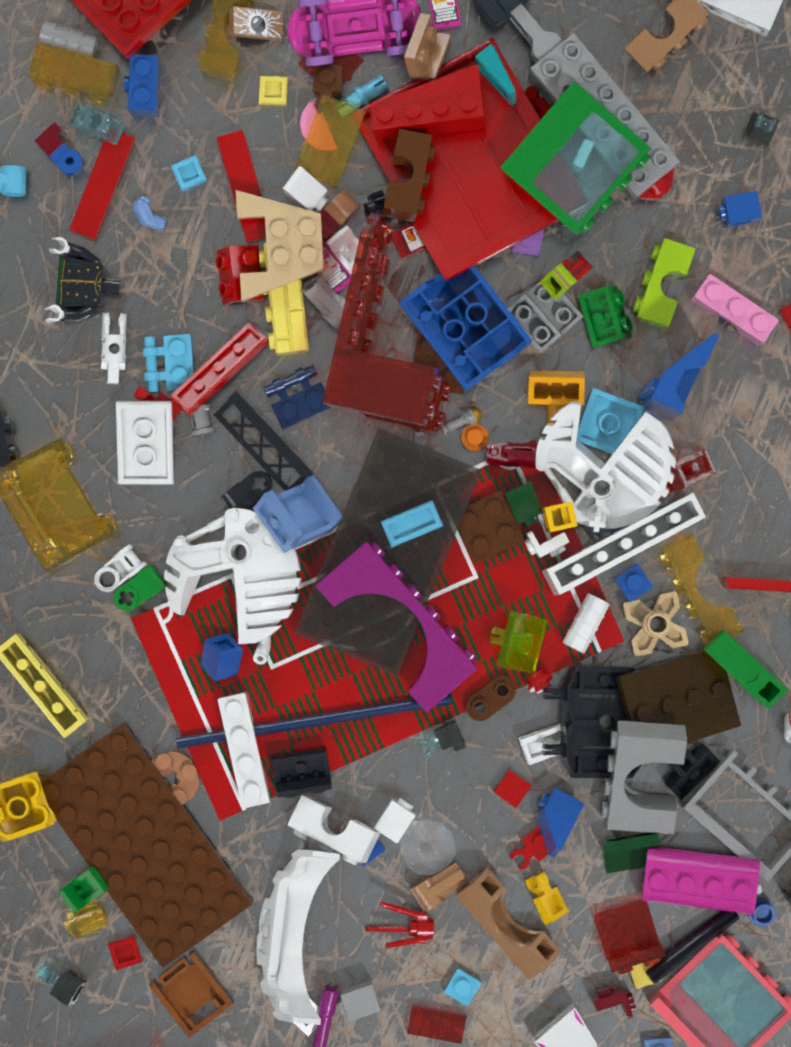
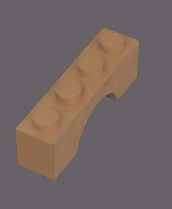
(527, 948)

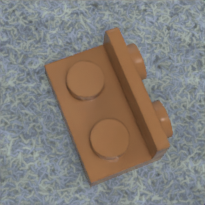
(426, 50)

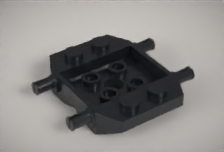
(582, 717)

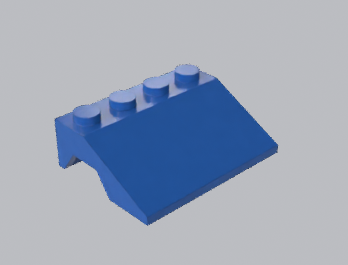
(466, 325)
(669, 391)

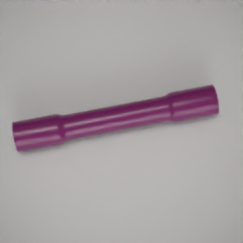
(326, 1012)

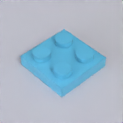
(607, 421)

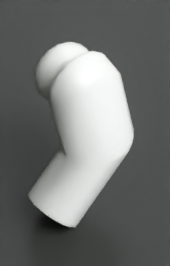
(262, 651)

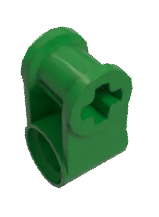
(143, 586)

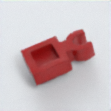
(534, 847)

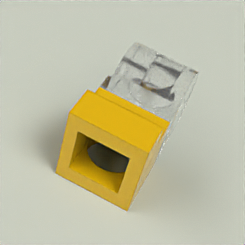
(559, 517)

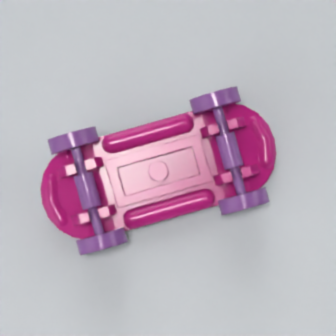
(351, 27)

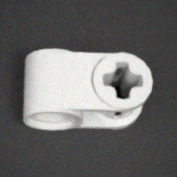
(120, 568)

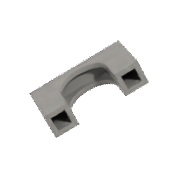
(635, 745)

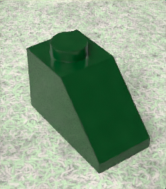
(524, 504)

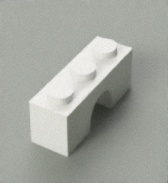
(311, 820)

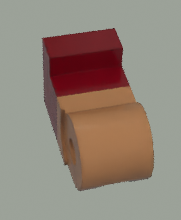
(337, 214)

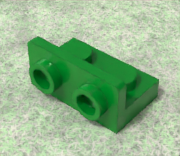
(605, 316)

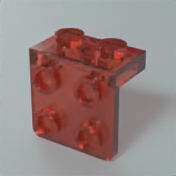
(628, 936)

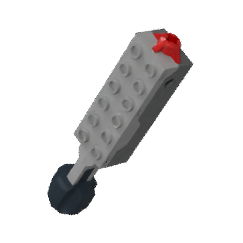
(563, 62)

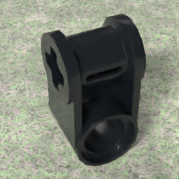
(243, 494)

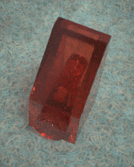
(691, 470)

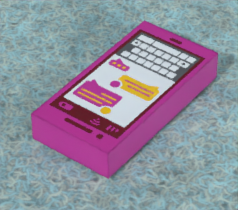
(445, 14)
(334, 272)

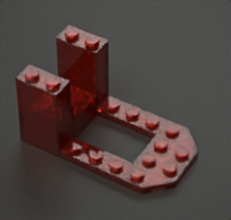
(373, 384)

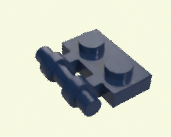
(300, 405)

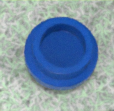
(764, 913)

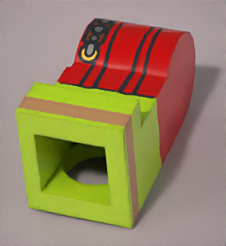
(566, 274)

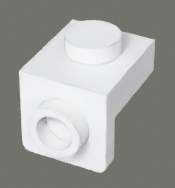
(344, 246)
(553, 546)

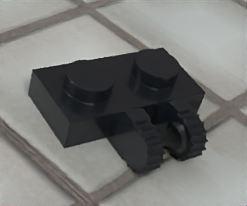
(694, 770)

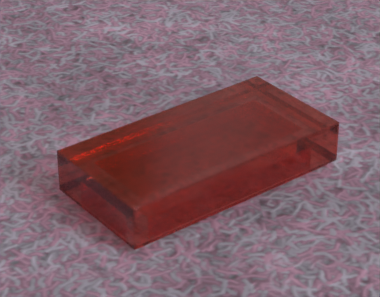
(436, 1024)

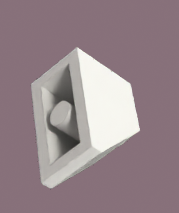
(306, 191)

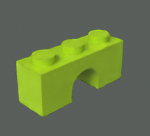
(654, 306)

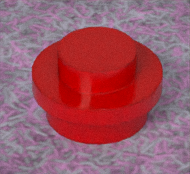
(539, 681)

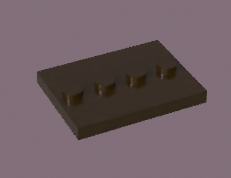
(681, 692)

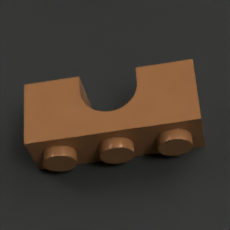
(651, 49)

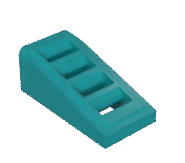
(494, 71)

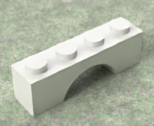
(244, 750)

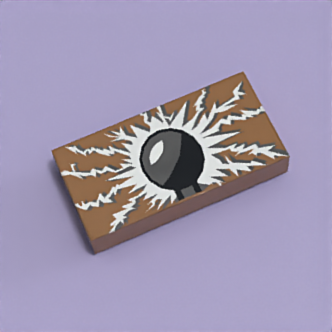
(255, 23)

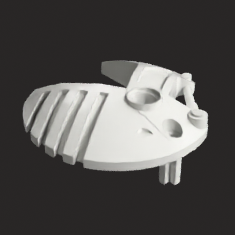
(634, 471)
(262, 580)

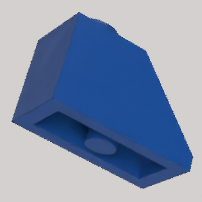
(557, 818)

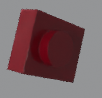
(610, 997)

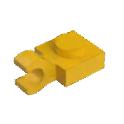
(549, 900)

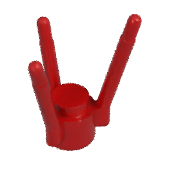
(420, 928)

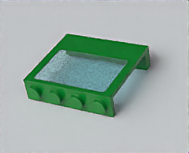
(576, 159)

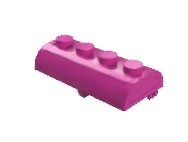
(701, 880)

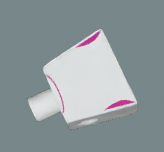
(566, 1031)

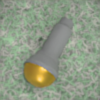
(471, 415)

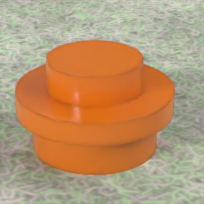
(474, 437)

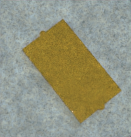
(330, 139)

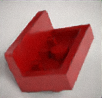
(232, 262)

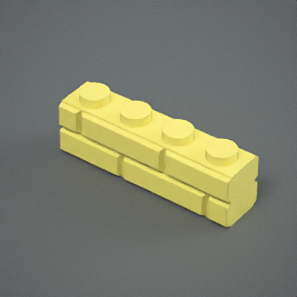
(287, 316)
(42, 685)

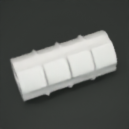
(586, 623)

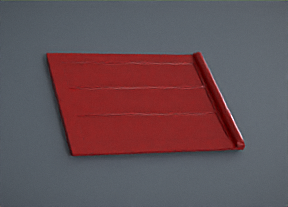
(469, 201)

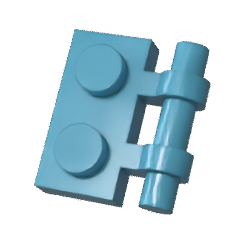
(178, 361)

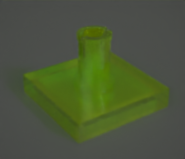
(520, 642)

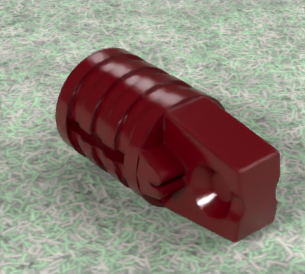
(511, 454)

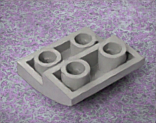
(544, 317)

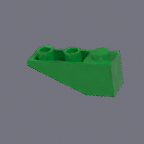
(746, 669)

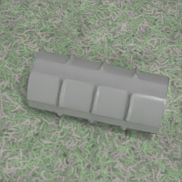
(68, 39)

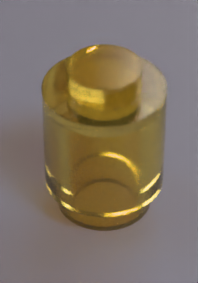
(86, 921)

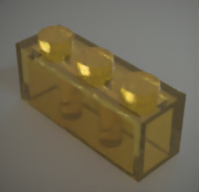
(73, 73)

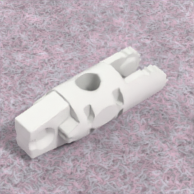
(110, 361)

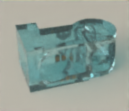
(97, 123)

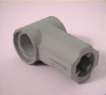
(325, 300)

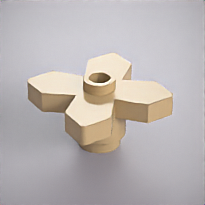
(663, 610)

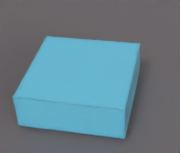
(188, 173)

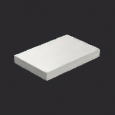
(145, 442)

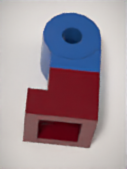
(66, 159)

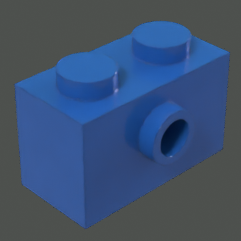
(143, 85)

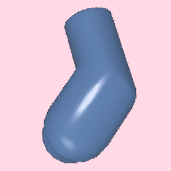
(142, 210)

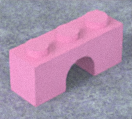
(735, 308)

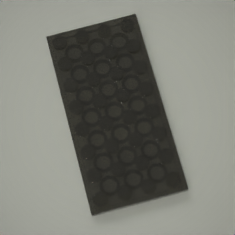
(392, 480)

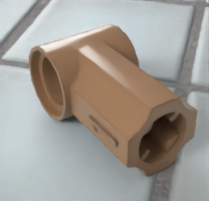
(433, 890)

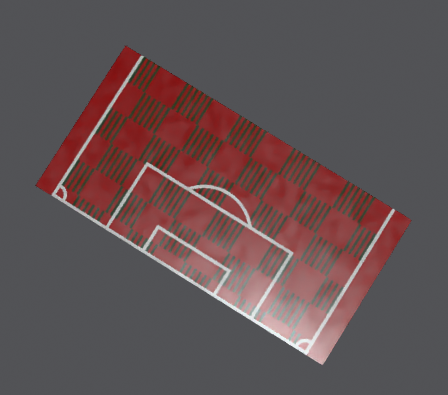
(315, 680)

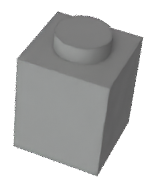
(359, 1001)

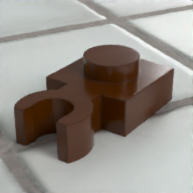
(328, 81)

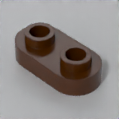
(490, 697)

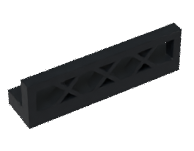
(266, 431)

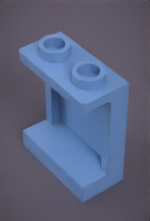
(298, 514)

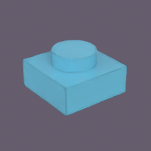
(462, 986)

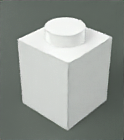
(395, 819)

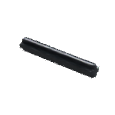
(691, 945)

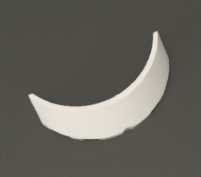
(282, 934)

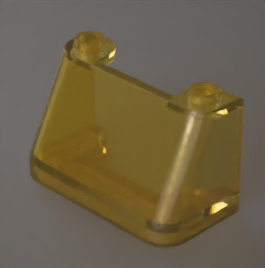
(52, 506)

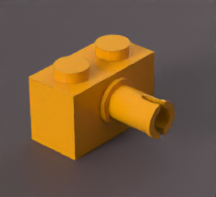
(555, 389)

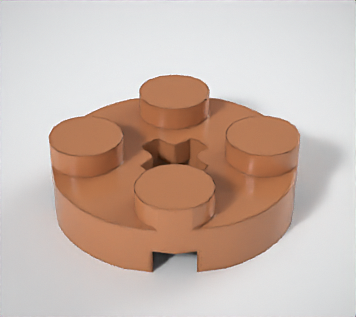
(186, 773)

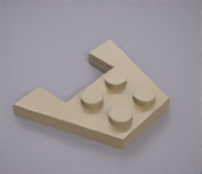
(291, 244)

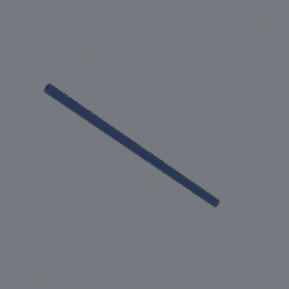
(311, 721)

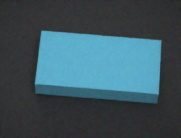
(411, 523)

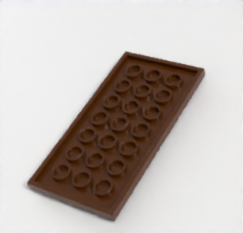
(144, 845)

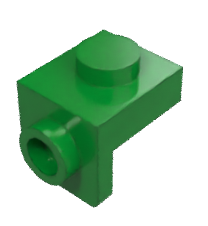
(83, 889)

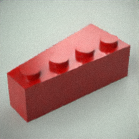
(432, 108)

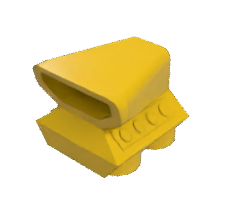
(23, 807)

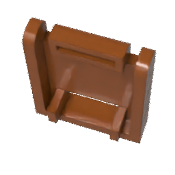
(188, 989)

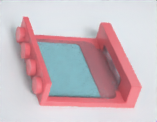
(722, 999)

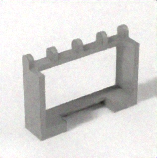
(689, 805)

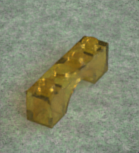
(220, 58)
(683, 559)

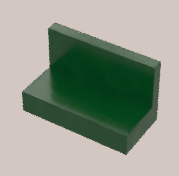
(628, 851)

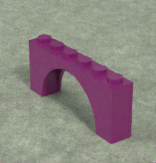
(369, 573)

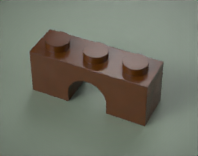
(404, 199)

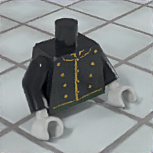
(79, 283)

